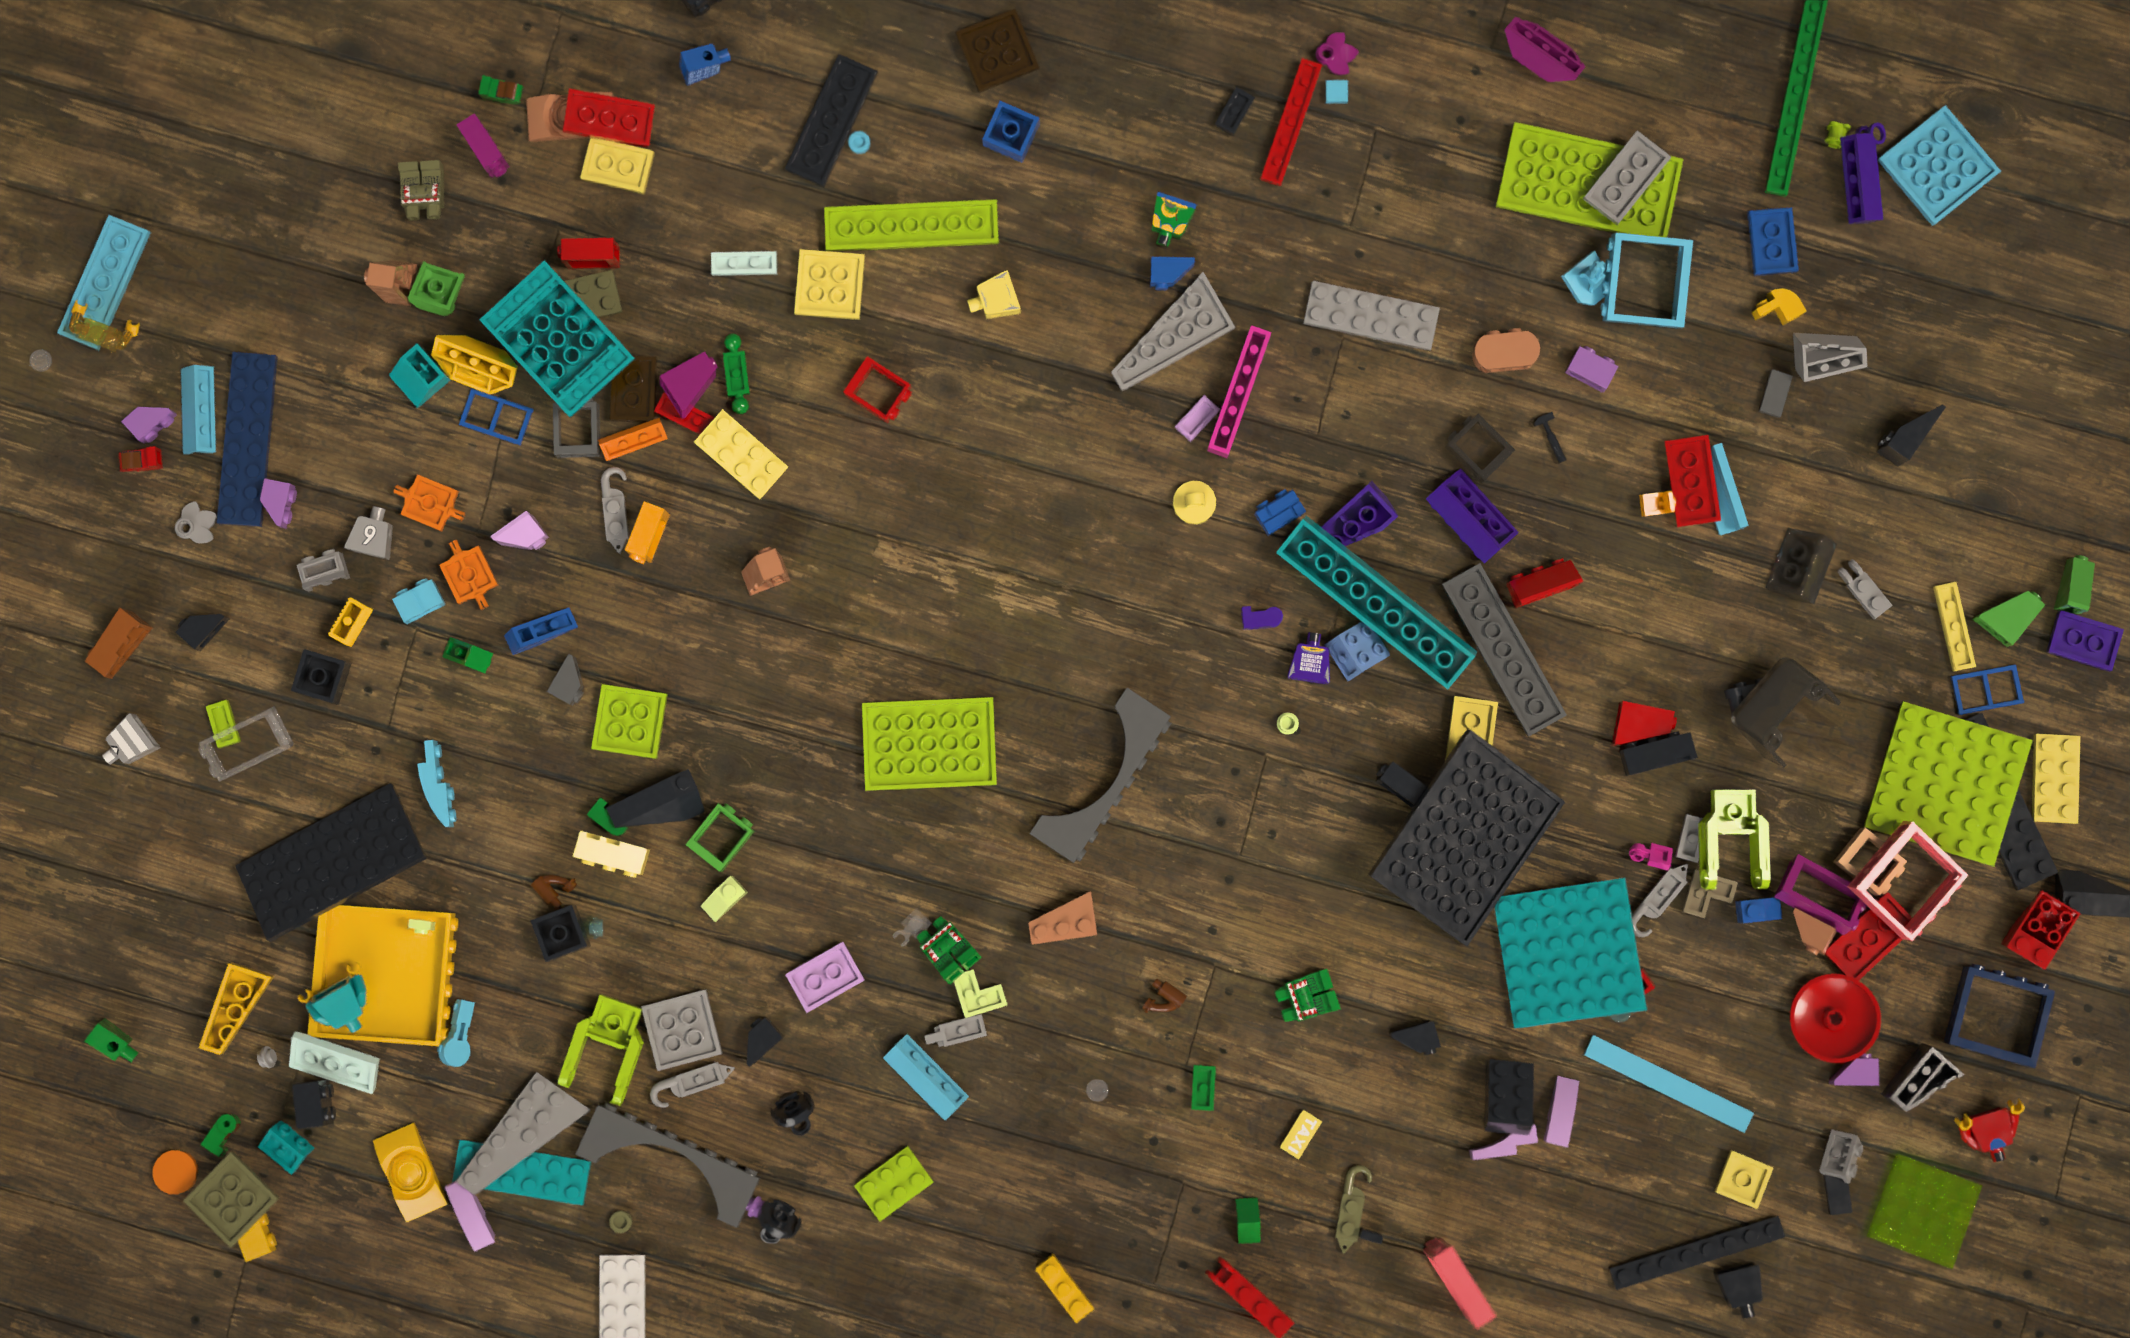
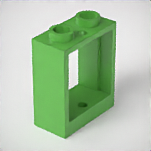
(694, 845)

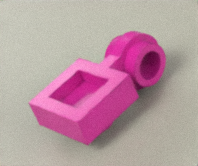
(1657, 855)

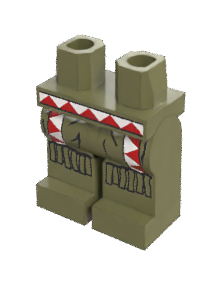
(422, 188)

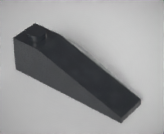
(667, 801)
(2091, 895)

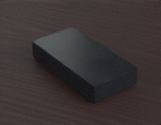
(1837, 1195)

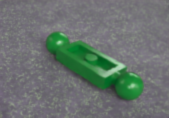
(736, 373)

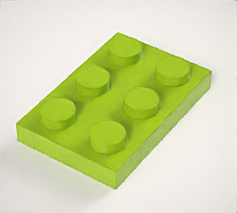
(894, 1183)

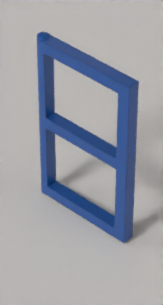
(494, 421)
(1990, 705)

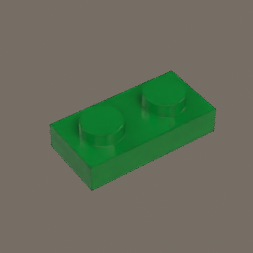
(1203, 1087)

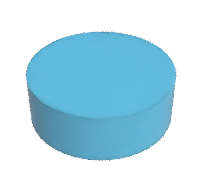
(859, 142)

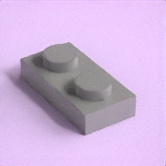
(1688, 842)

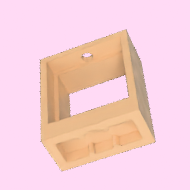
(1853, 847)

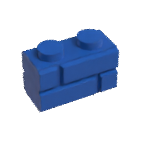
(1279, 512)

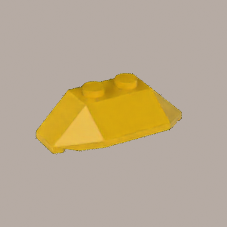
(474, 363)

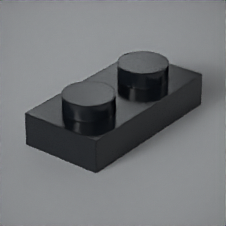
(1234, 111)

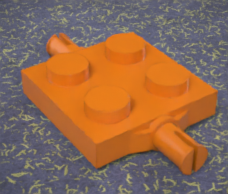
(429, 502)
(468, 575)

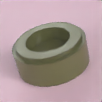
(621, 1221)

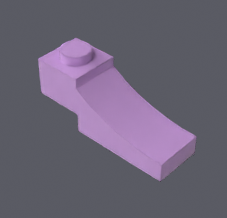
(1504, 1146)

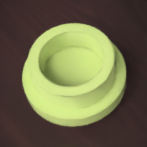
(1287, 723)

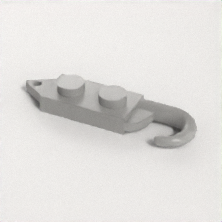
(614, 510)
(1660, 896)
(692, 1081)

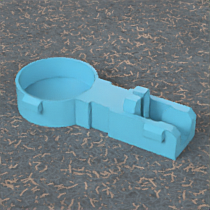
(454, 1051)

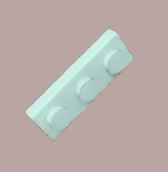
(744, 263)

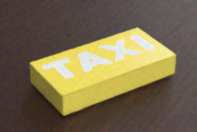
(1300, 1134)

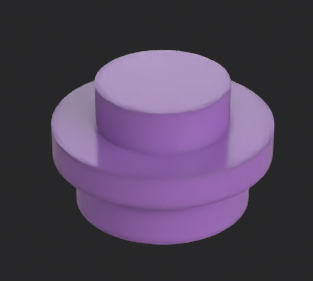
(754, 1206)

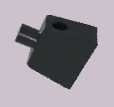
(1741, 1287)

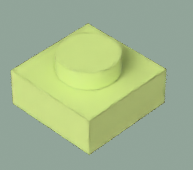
(421, 926)

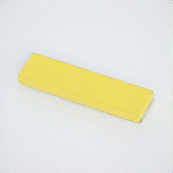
(1954, 626)

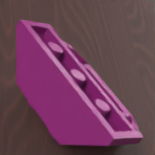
(1542, 51)

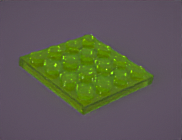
(1924, 1211)

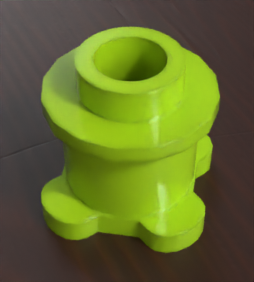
(1836, 131)

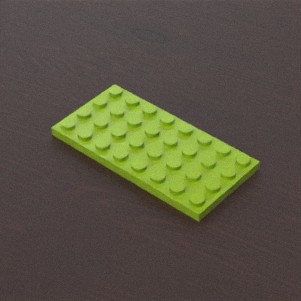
(1554, 171)

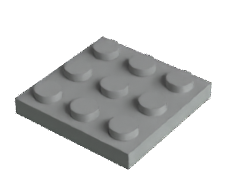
(681, 1030)

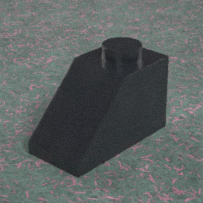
(201, 629)
(1419, 1037)
(761, 1039)

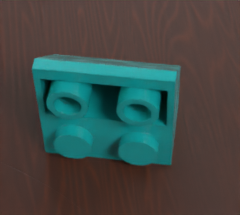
(418, 375)

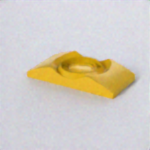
(410, 1172)

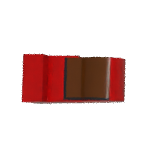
(141, 460)

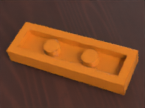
(632, 439)

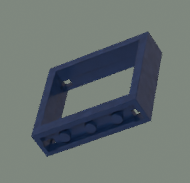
(1998, 976)

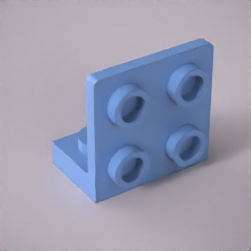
(1357, 650)

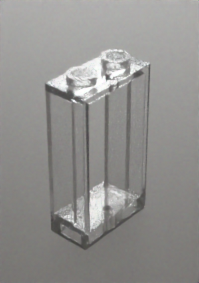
(278, 728)

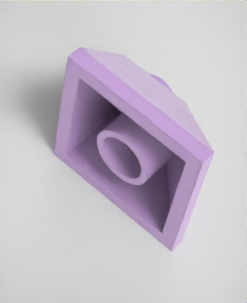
(521, 533)

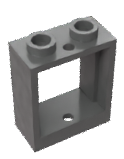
(578, 450)

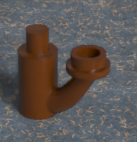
(546, 891)
(1169, 993)

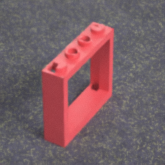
(1883, 857)
(1458, 1282)

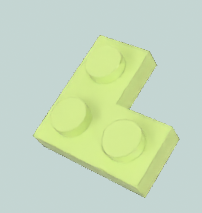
(975, 1000)

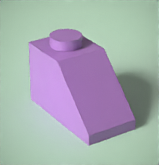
(1858, 1072)

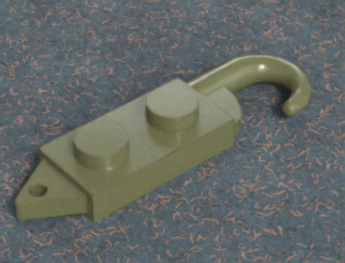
(1351, 1209)

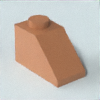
(1814, 933)

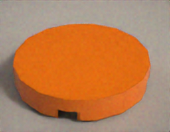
(175, 1172)

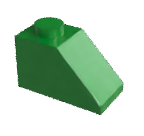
(467, 655)

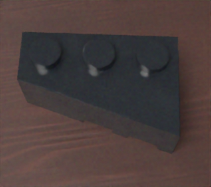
(1657, 753)

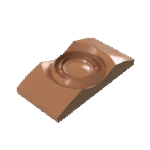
(547, 117)

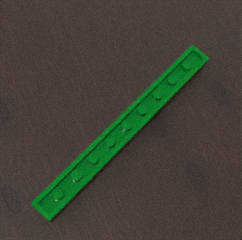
(1796, 97)

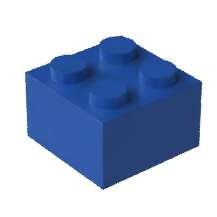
(1011, 131)

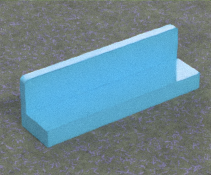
(198, 409)
(1730, 505)
(925, 1077)

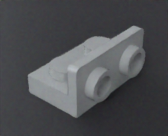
(1841, 1155)

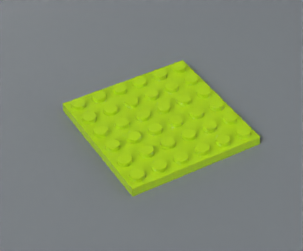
(1949, 781)

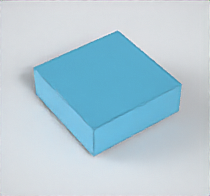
(1336, 91)

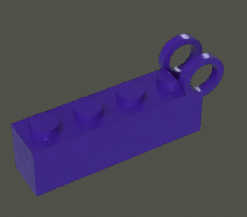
(1862, 174)

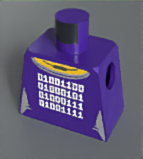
(1310, 661)

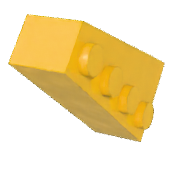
(235, 1001)

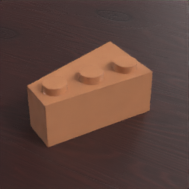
(765, 571)
(1066, 922)

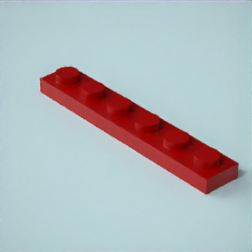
(1291, 122)

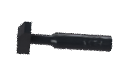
(1551, 436)

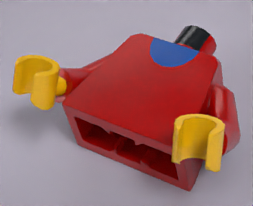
(1991, 1129)

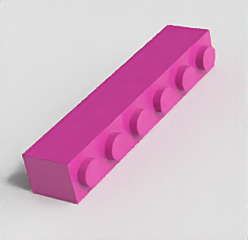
(1239, 391)

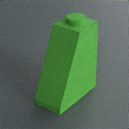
(2075, 586)
(2011, 617)

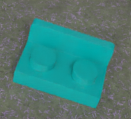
(285, 1146)

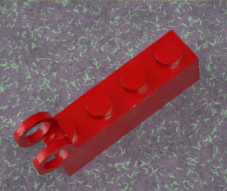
(1251, 1298)

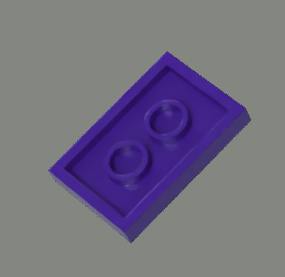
(2085, 640)

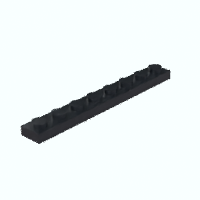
(1696, 1252)

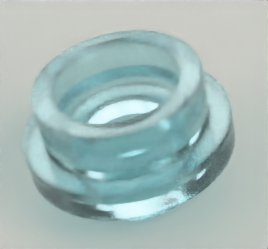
(596, 927)

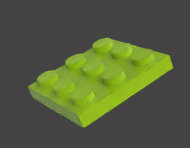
(629, 721)

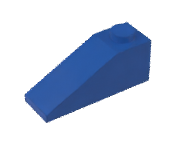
(540, 630)

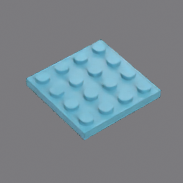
(1939, 165)

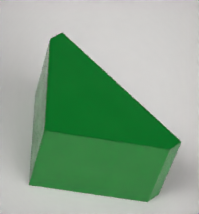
(1248, 1220)

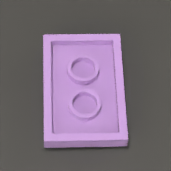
(825, 977)

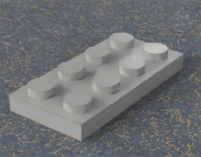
(1627, 178)

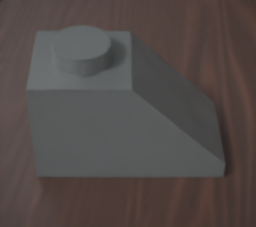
(568, 682)

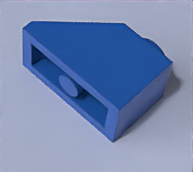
(1169, 270)
(1758, 910)

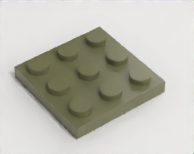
(231, 1199)

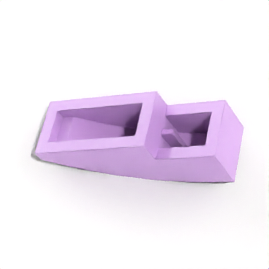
(1561, 1111)
(471, 1216)

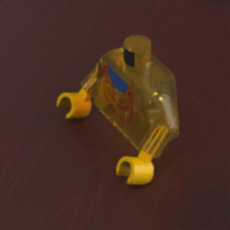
(99, 333)

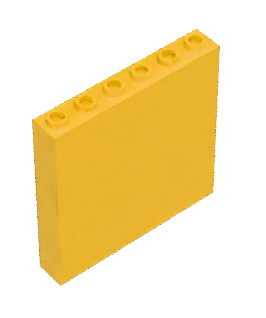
(401, 971)

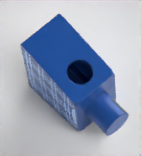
(702, 62)

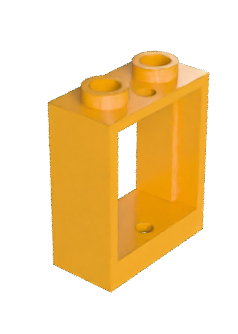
(647, 533)

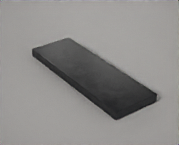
(831, 120)

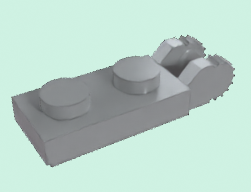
(1865, 590)

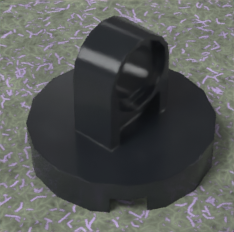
(792, 1110)
(778, 1220)

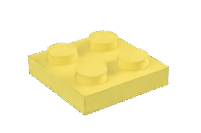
(1743, 1179)

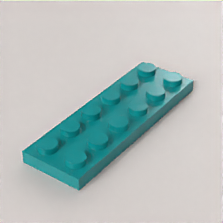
(536, 1176)

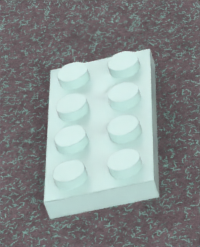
(333, 1062)

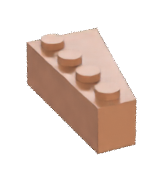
(391, 280)

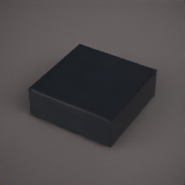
(1370, 1236)

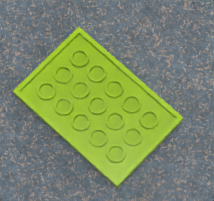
(929, 744)

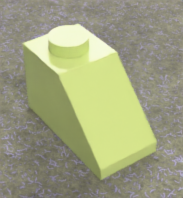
(724, 898)

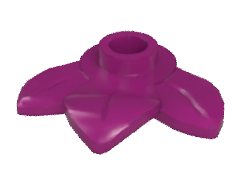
(1339, 54)

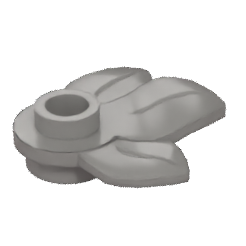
(199, 524)

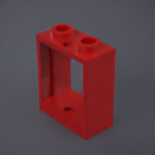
(589, 253)
(859, 378)

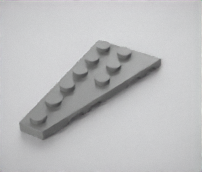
(1184, 328)
(528, 1125)

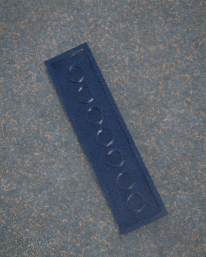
(247, 439)

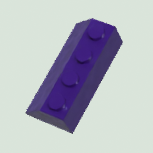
(1472, 515)

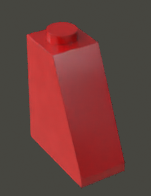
(1641, 722)

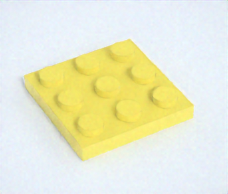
(829, 284)

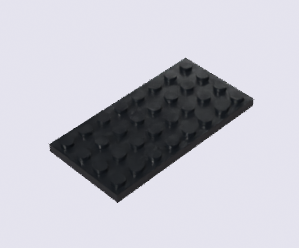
(330, 862)

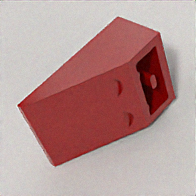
(2041, 929)

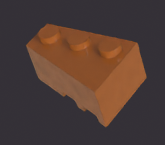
(117, 642)

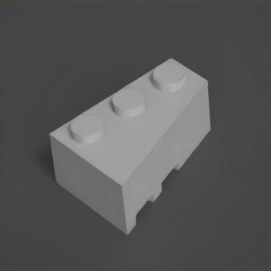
(1827, 355)

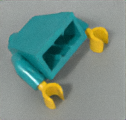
(339, 1003)

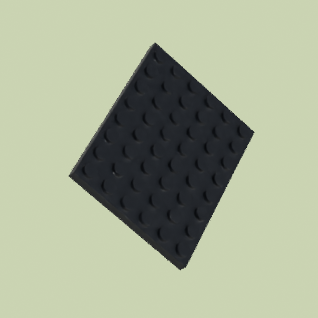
(1466, 837)

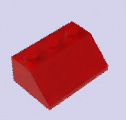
(1543, 582)

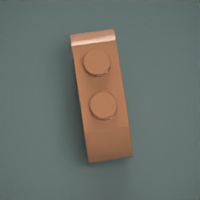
(1506, 351)

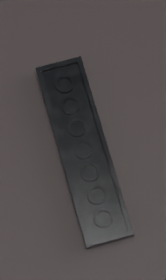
(2022, 845)

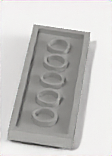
(1371, 315)

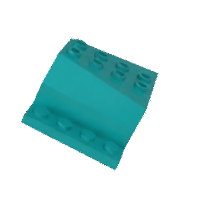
(557, 339)

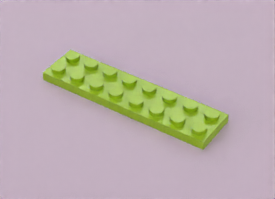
(911, 225)

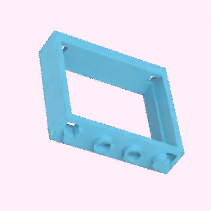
(1681, 283)

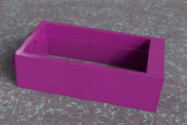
(1811, 908)

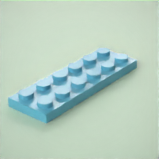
(107, 273)

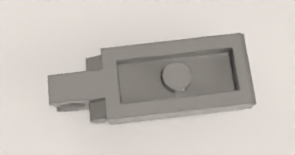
(957, 1031)

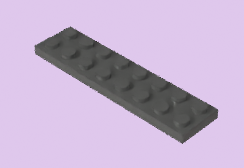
(1504, 650)

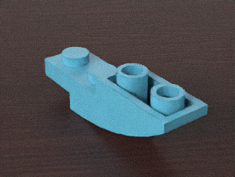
(437, 794)

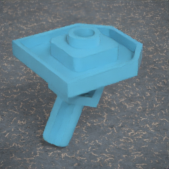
(1586, 279)

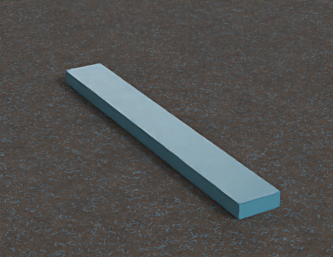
(1668, 1083)

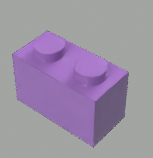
(1591, 368)

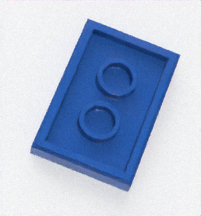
(1773, 241)

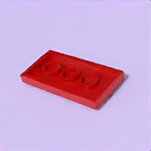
(608, 118)
(1692, 481)
(1870, 942)

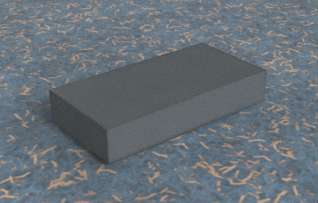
(1775, 393)

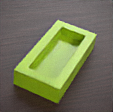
(220, 719)

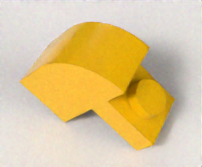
(1783, 302)

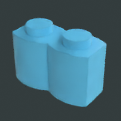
(418, 601)

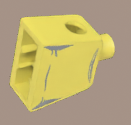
(996, 297)

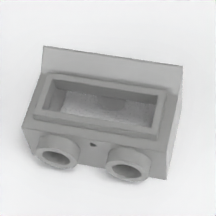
(322, 569)

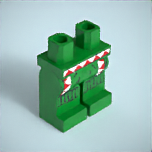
(941, 946)
(1302, 1001)

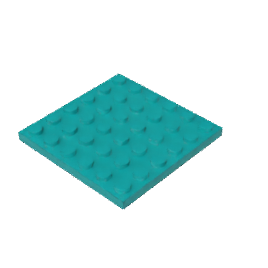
(1570, 953)

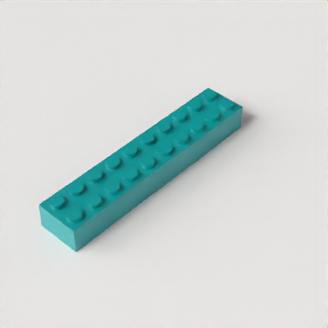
(1377, 602)

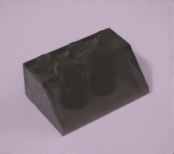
(1801, 565)

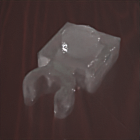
(914, 925)

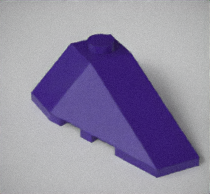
(1362, 516)

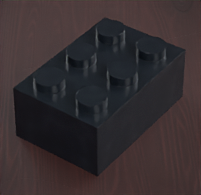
(1509, 1097)

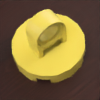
(1194, 502)

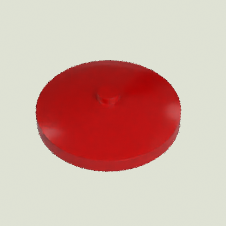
(1835, 1018)

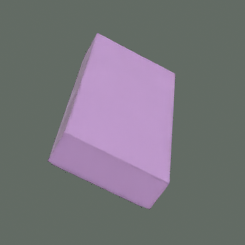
(1197, 418)

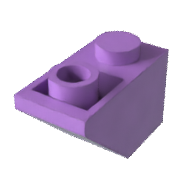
(148, 421)
(277, 500)

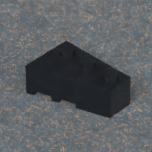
(1919, 1078)

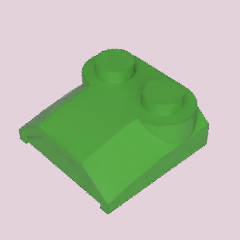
(436, 289)

